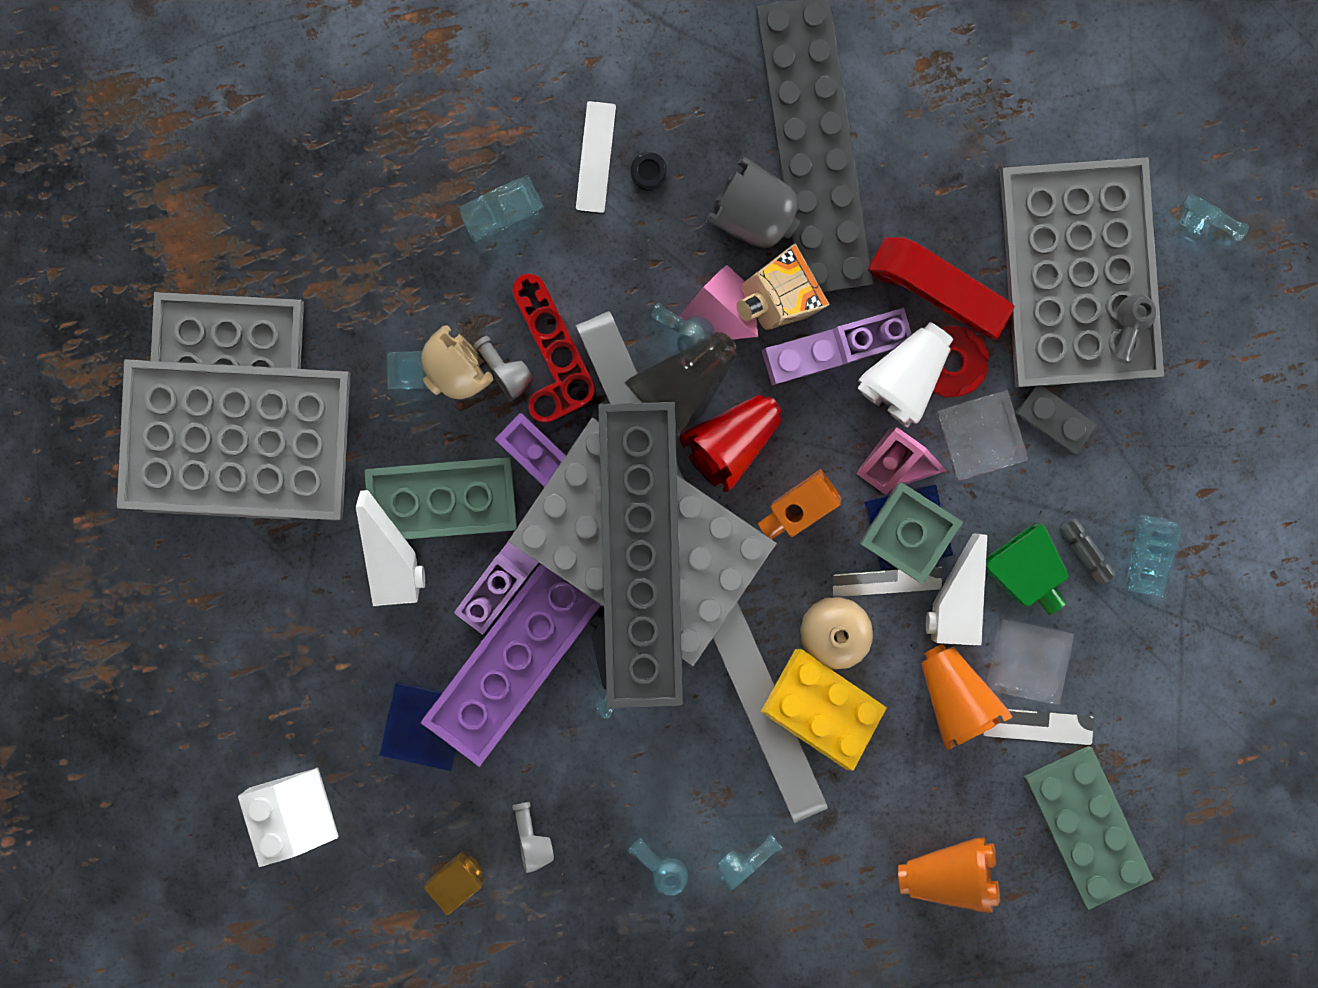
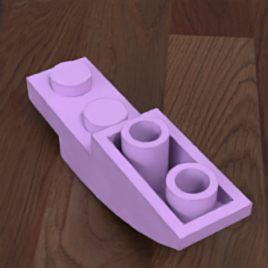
(836, 346)
(495, 587)

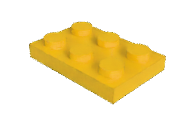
(823, 709)

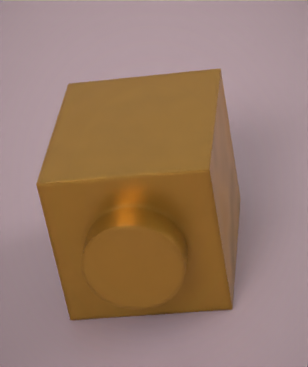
(455, 882)

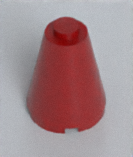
(732, 440)

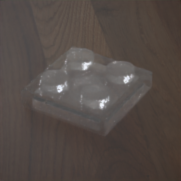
(981, 435)
(1029, 661)

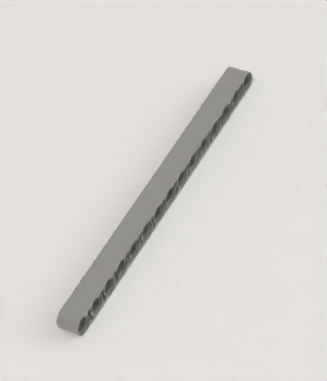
(734, 636)

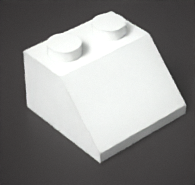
(288, 816)

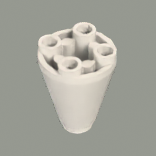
(908, 374)

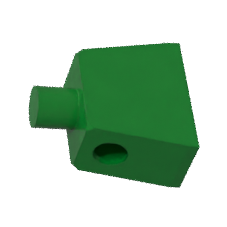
(1030, 569)

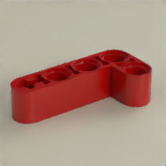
(941, 284)
(548, 345)

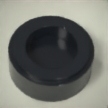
(648, 171)

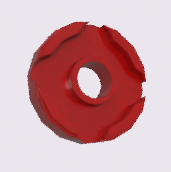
(973, 364)

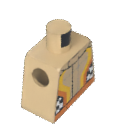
(782, 292)

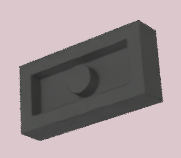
(1056, 419)

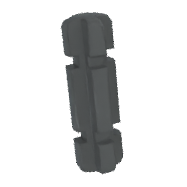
(1087, 551)

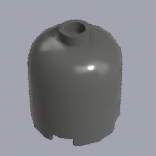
(756, 207)

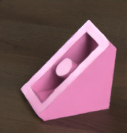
(718, 305)
(898, 460)

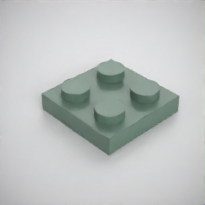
(911, 532)

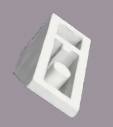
(388, 556)
(960, 603)

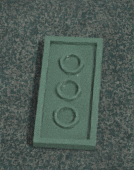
(447, 497)
(1088, 827)

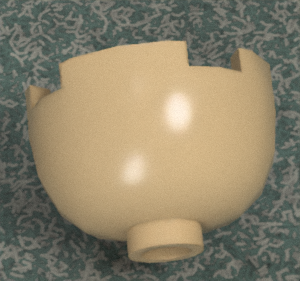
(453, 366)
(834, 617)

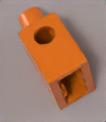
(815, 497)

